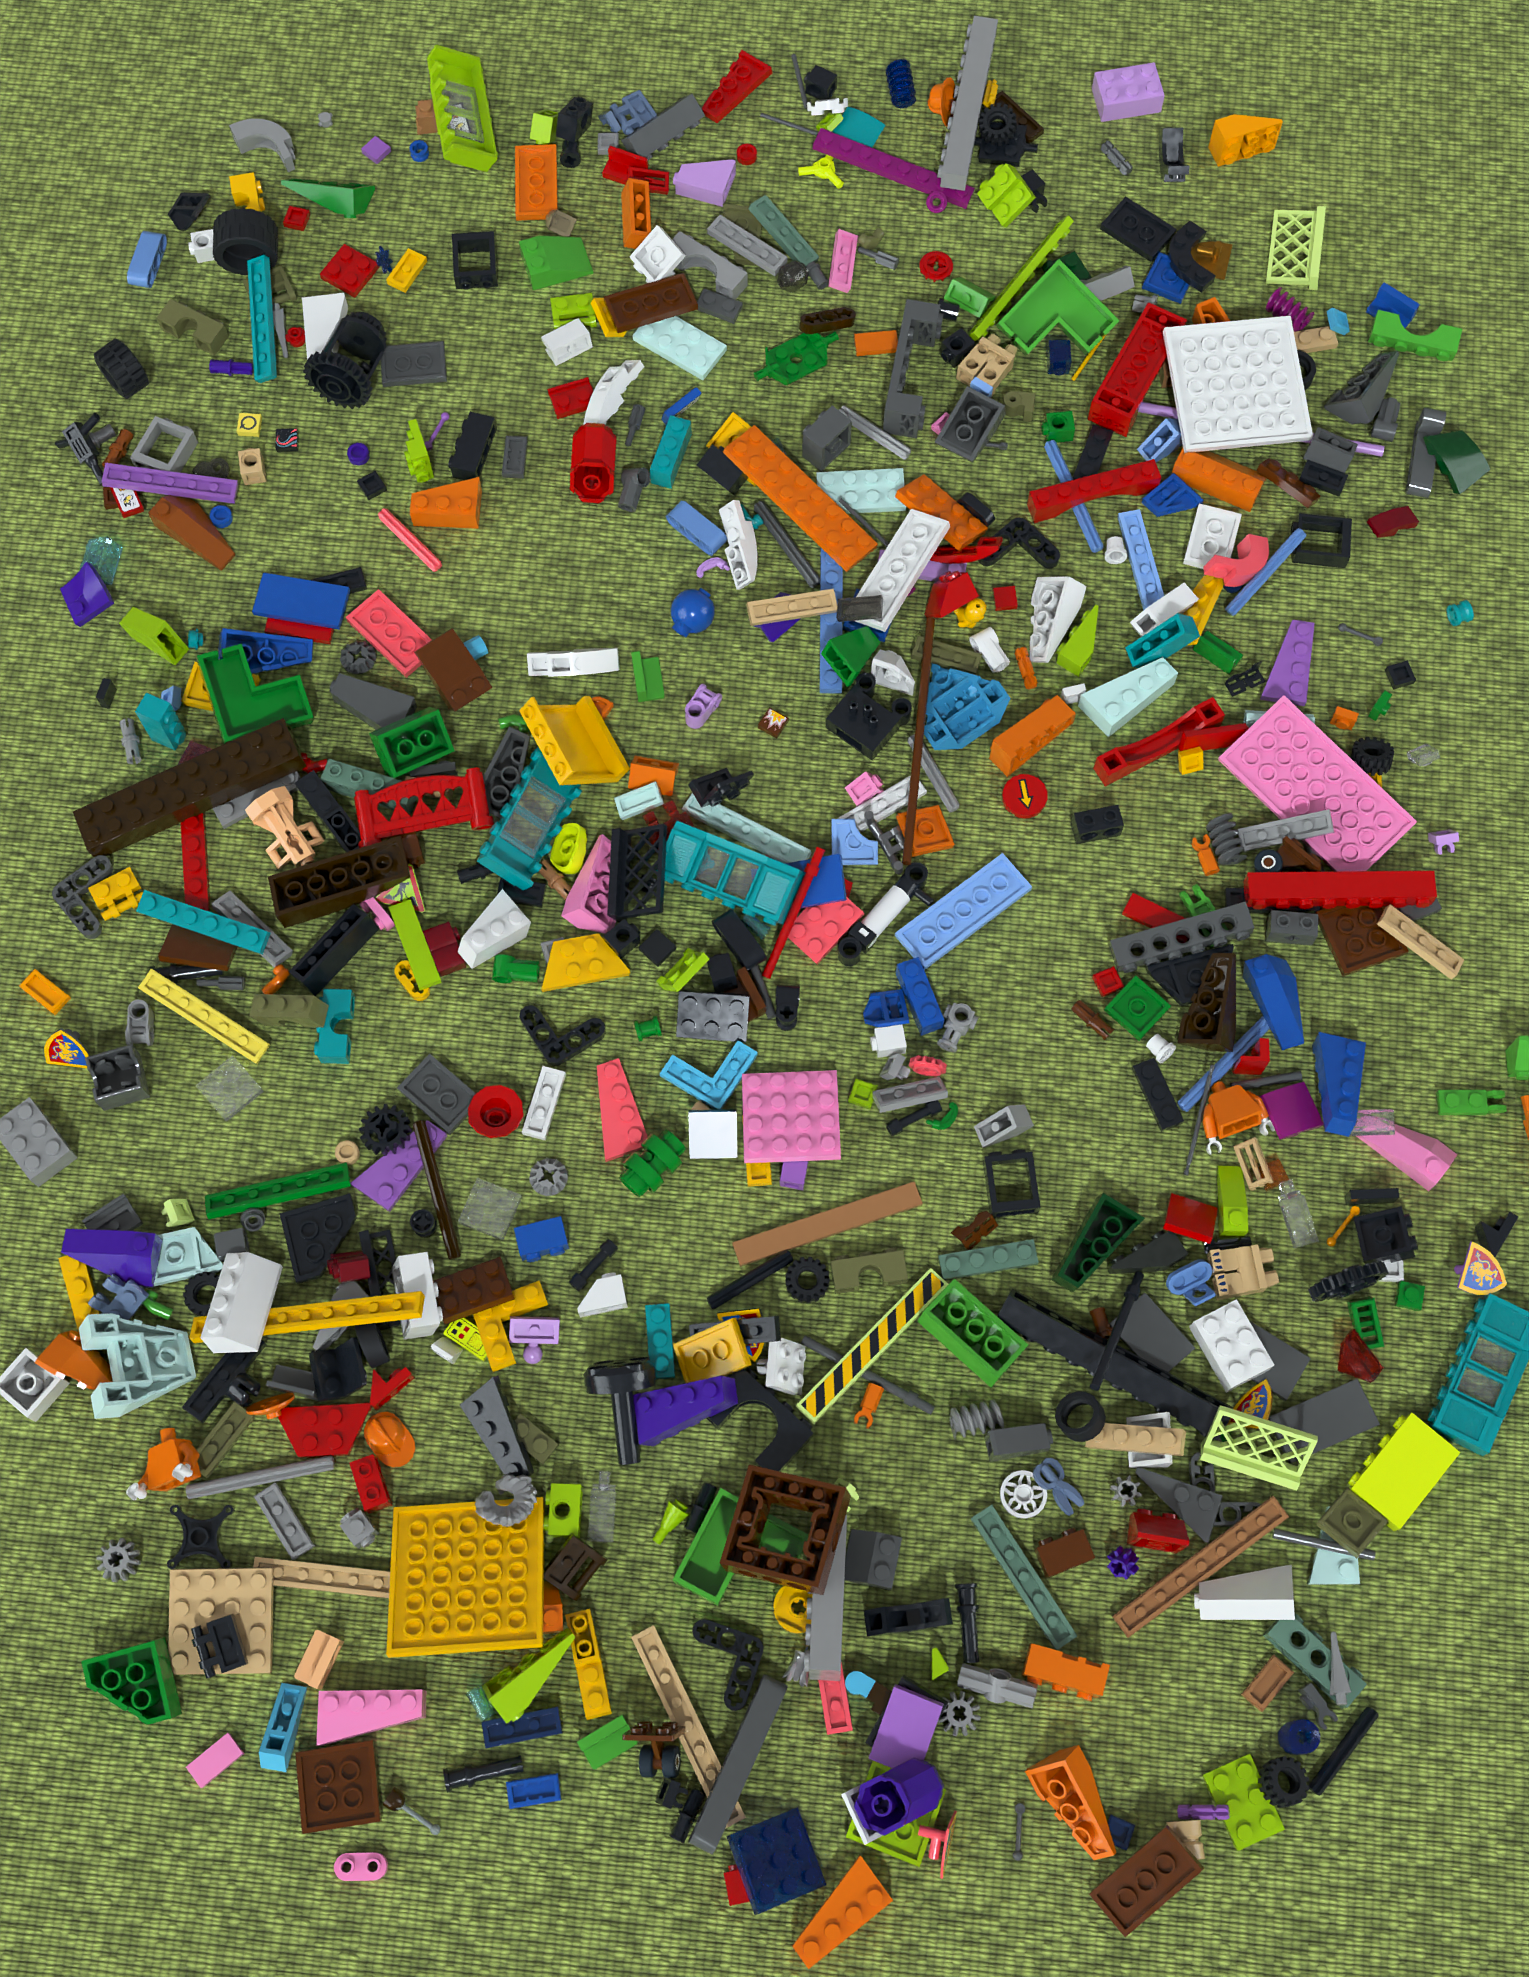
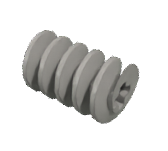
(975, 1418)

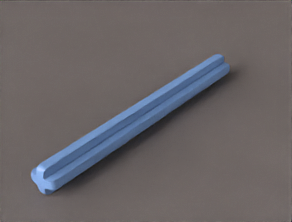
(1080, 510)
(1224, 1064)

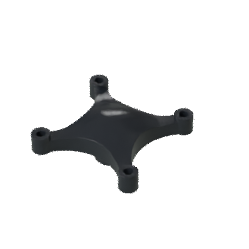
(200, 1536)

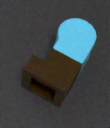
(860, 1684)

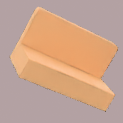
(318, 1659)

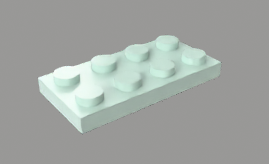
(682, 345)
(864, 489)

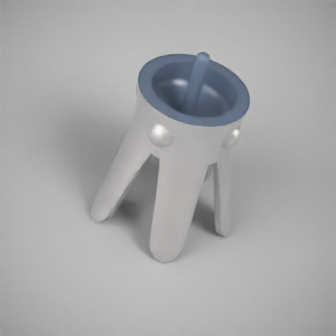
(796, 1669)

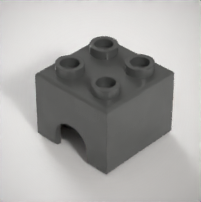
(117, 1077)

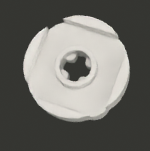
(827, 104)

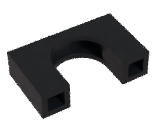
(791, 1432)

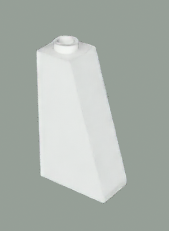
(320, 319)
(1248, 1596)

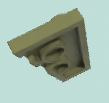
(746, 220)

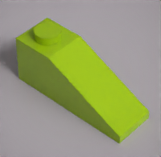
(1231, 1202)

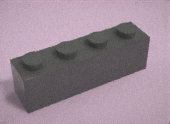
(663, 127)

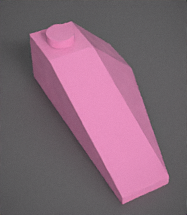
(588, 898)

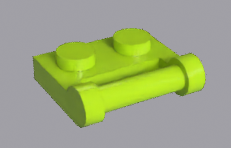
(573, 307)
(683, 970)

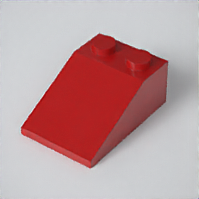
(1157, 1532)

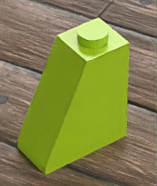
(154, 634)

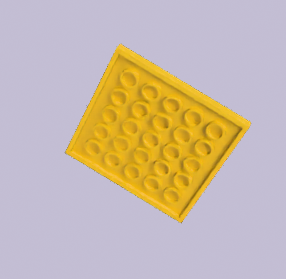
(464, 1581)

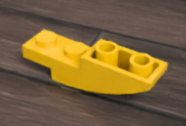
(589, 1665)

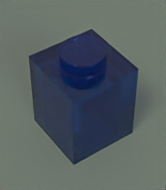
(1058, 357)

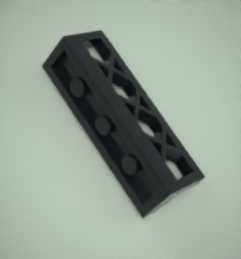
(374, 1281)

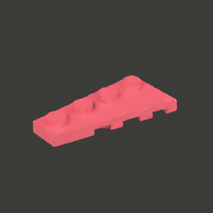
(619, 1114)

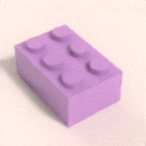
(1127, 92)

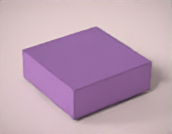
(376, 150)

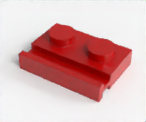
(570, 397)

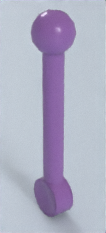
(428, 444)

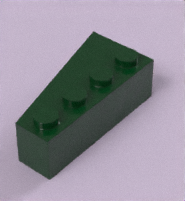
(1097, 1238)

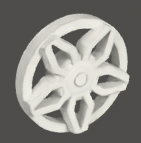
(1022, 1495)

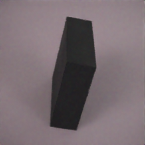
(657, 947)

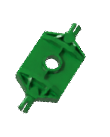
(807, 347)

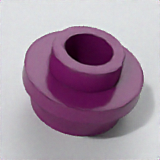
(936, 195)

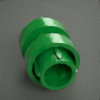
(659, 1156)

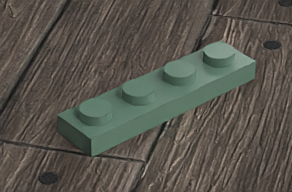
(782, 231)
(988, 1259)

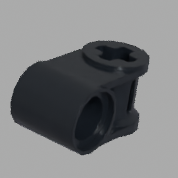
(787, 1004)

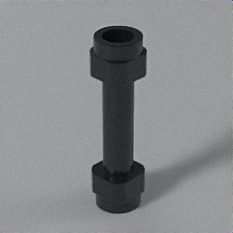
(896, 1126)
(607, 1249)

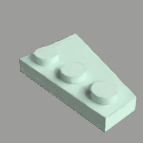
(1333, 1567)

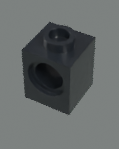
(820, 83)
(958, 340)
(619, 947)
(722, 972)

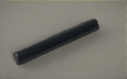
(750, 1279)
(1343, 1751)

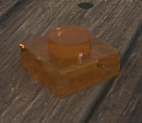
(1277, 1172)

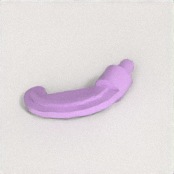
(711, 563)

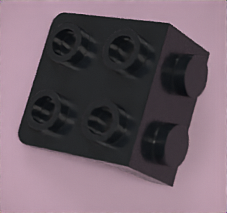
(718, 786)

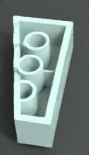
(1126, 696)

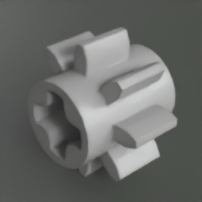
(1124, 1498)

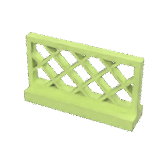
(1313, 253)
(1251, 1461)

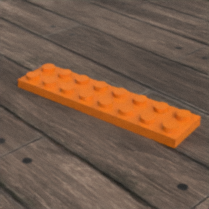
(800, 498)

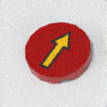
(1024, 796)

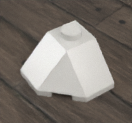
(892, 672)

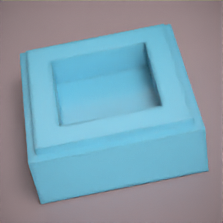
(1338, 321)

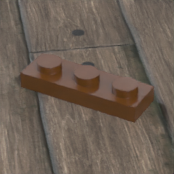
(1288, 482)

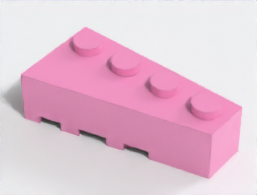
(365, 1711)

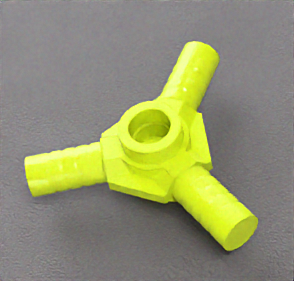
(824, 169)

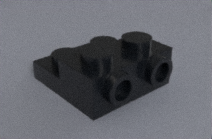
(1386, 1236)

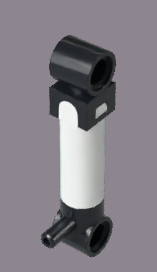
(865, 933)

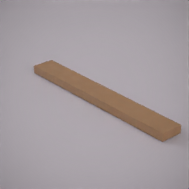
(827, 1224)
(1200, 1566)

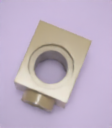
(255, 473)

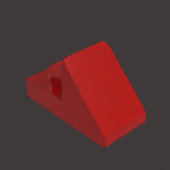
(382, 1392)

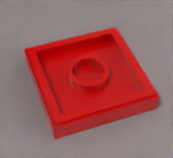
(1190, 1218)

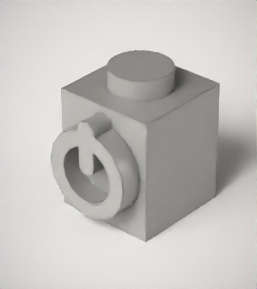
(358, 1528)

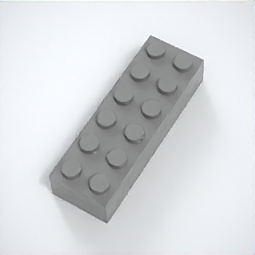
(826, 1618)

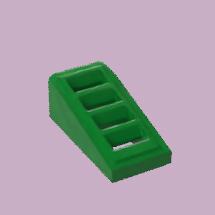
(1357, 1325)

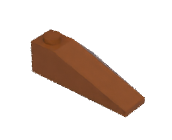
(191, 527)

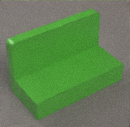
(968, 296)
(647, 678)
(606, 1742)

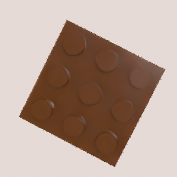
(1357, 938)
(338, 1787)

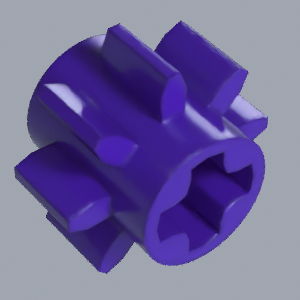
(1123, 1562)

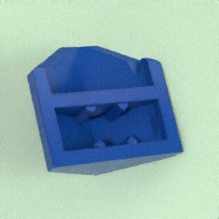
(886, 1009)

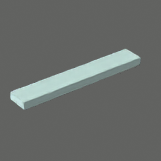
(747, 831)

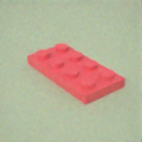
(389, 631)

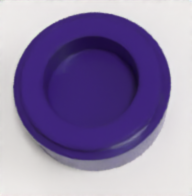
(358, 454)

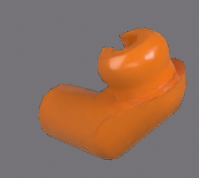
(277, 982)

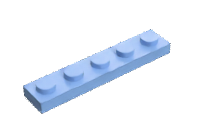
(1140, 557)

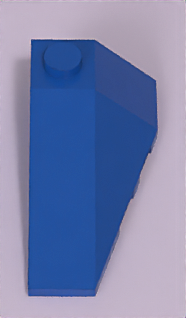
(267, 651)
(1277, 997)

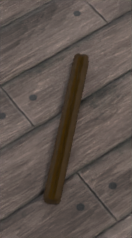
(436, 1190)

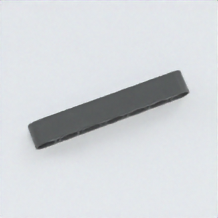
(738, 1764)

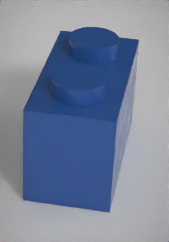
(541, 1239)

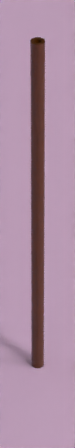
(918, 742)

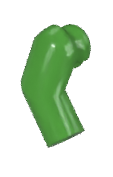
(514, 720)

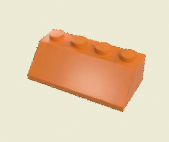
(1220, 477)

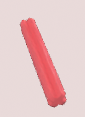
(409, 539)

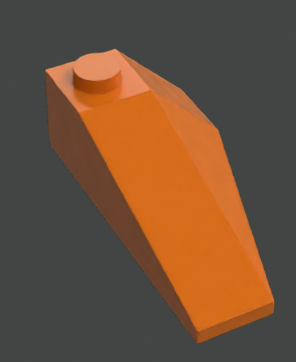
(1071, 1790)

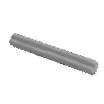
(876, 433)
(936, 778)

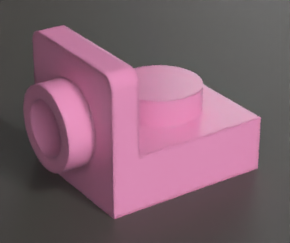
(864, 787)

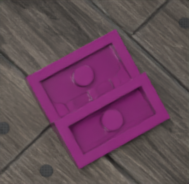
(1292, 1110)

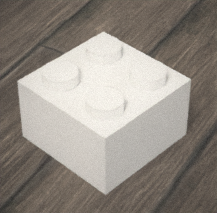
(30, 1386)

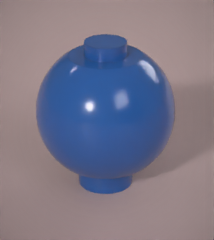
(692, 611)

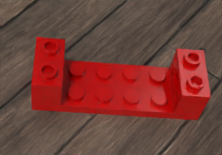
(1133, 371)

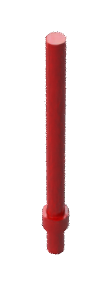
(811, 870)

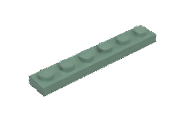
(1023, 1577)

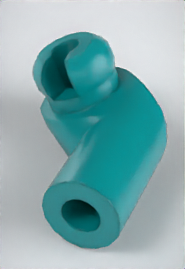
(756, 520)

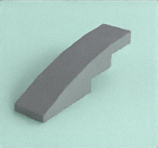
(1110, 284)

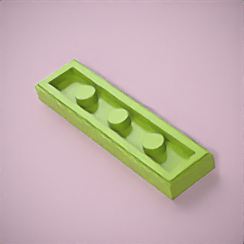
(415, 945)

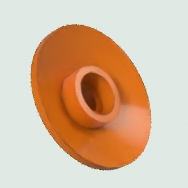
(271, 1406)

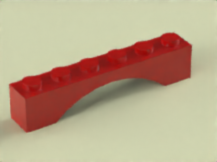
(1127, 480)
(1129, 758)

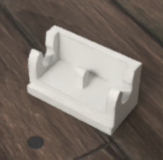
(567, 341)

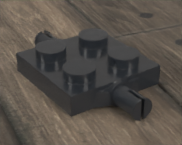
(1007, 153)

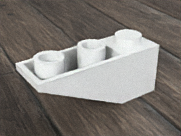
(1169, 605)

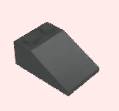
(971, 424)

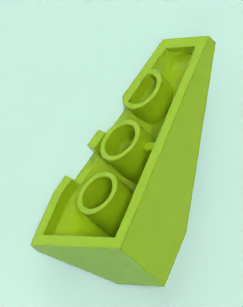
(515, 1688)

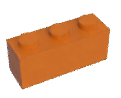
(635, 212)

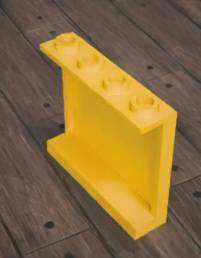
(575, 742)

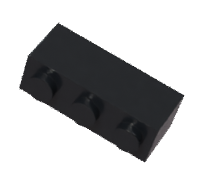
(472, 446)

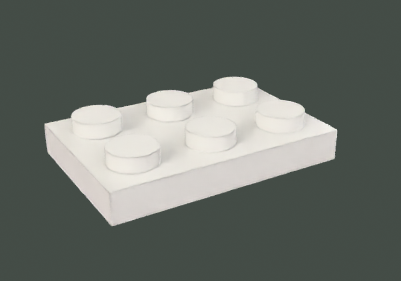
(1211, 535)

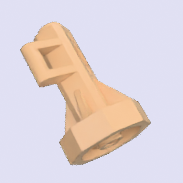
(275, 813)

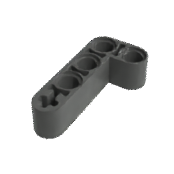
(1421, 463)

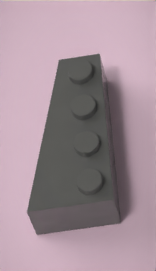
(505, 770)

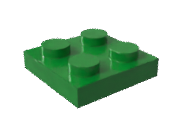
(1137, 1008)

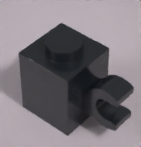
(1037, 186)

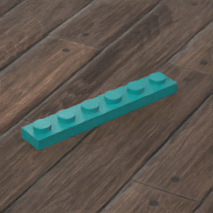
(262, 319)
(203, 922)

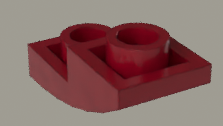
(1391, 521)

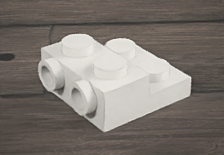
(657, 256)

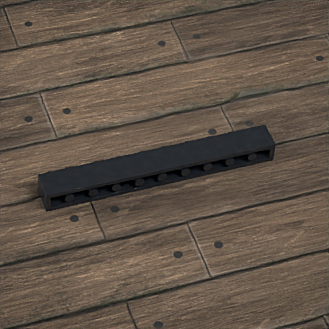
(1125, 1370)

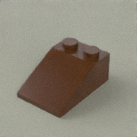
(452, 670)

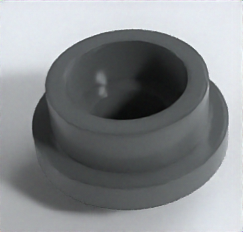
(252, 1225)

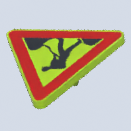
(402, 892)

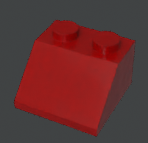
(950, 594)

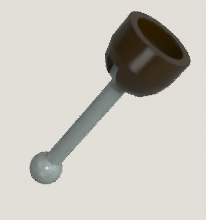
(396, 1801)

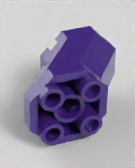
(899, 1796)

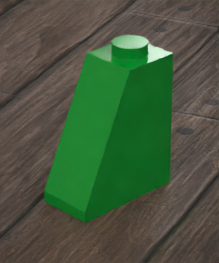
(850, 653)

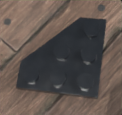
(316, 1233)

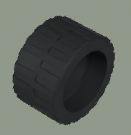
(244, 236)

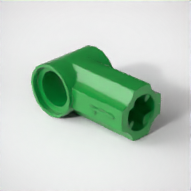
(508, 969)

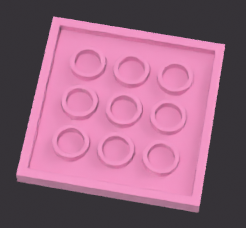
(790, 1116)

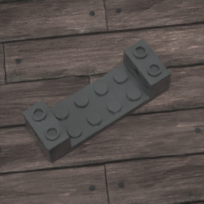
(919, 326)

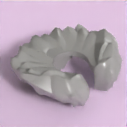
(517, 1511)

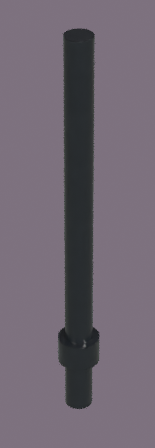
(1131, 1294)

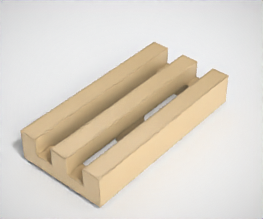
(1260, 1181)

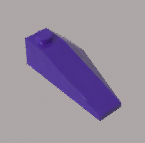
(116, 1252)

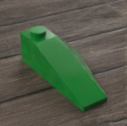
(340, 198)

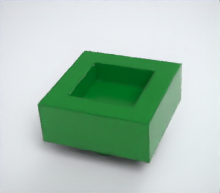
(1381, 706)
(1410, 1296)

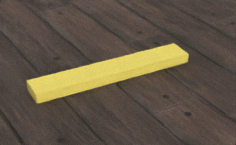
(204, 1016)

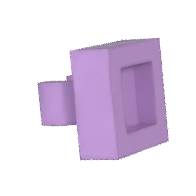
(1442, 838)

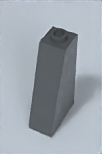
(371, 702)

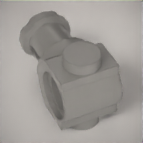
(956, 1027)

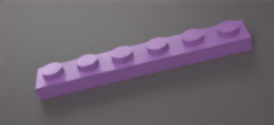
(170, 483)

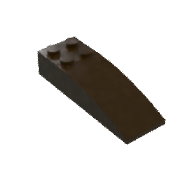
(337, 881)

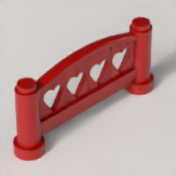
(471, 807)

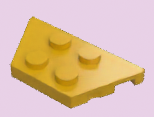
(581, 962)

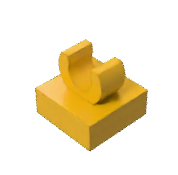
(1190, 760)

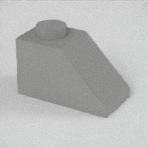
(1003, 1125)

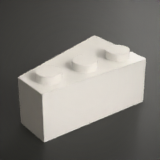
(494, 931)

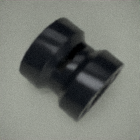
(420, 1220)

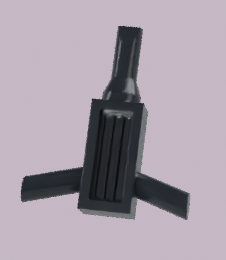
(79, 440)

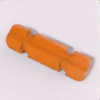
(1026, 668)

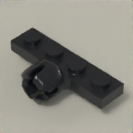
(225, 1380)

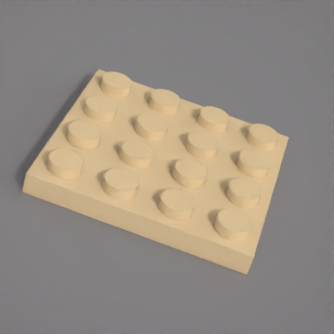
(210, 1594)

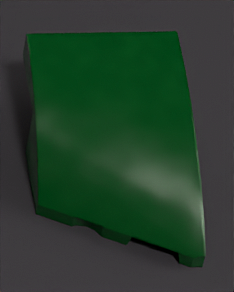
(1457, 458)

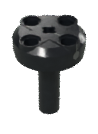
(620, 1381)

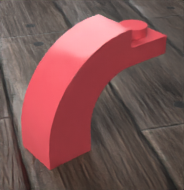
(1252, 557)

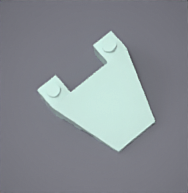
(141, 1359)

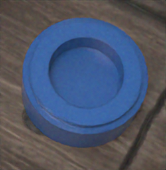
(221, 516)

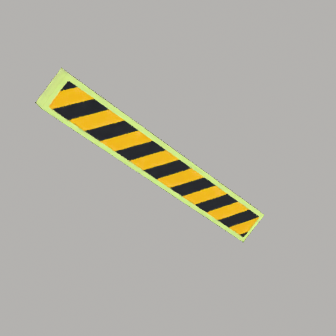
(871, 1346)

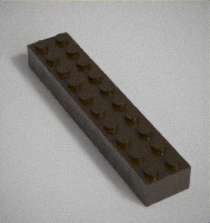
(189, 789)

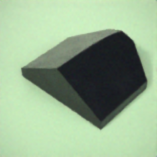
(187, 209)

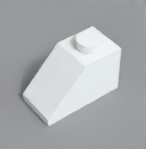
(604, 1296)

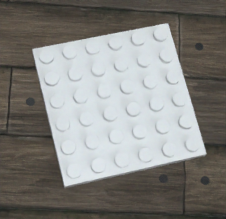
(1237, 384)

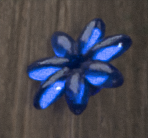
(383, 260)

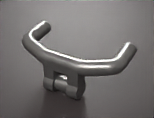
(884, 838)

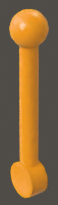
(1354, 1211)

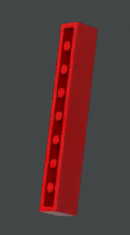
(1340, 889)

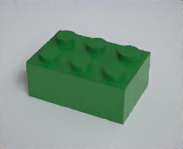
(412, 742)

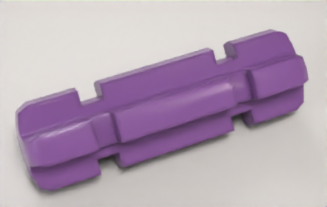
(1203, 1812)

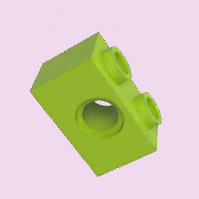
(564, 1494)

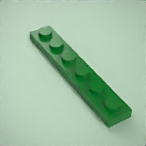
(277, 1190)

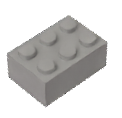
(34, 1142)

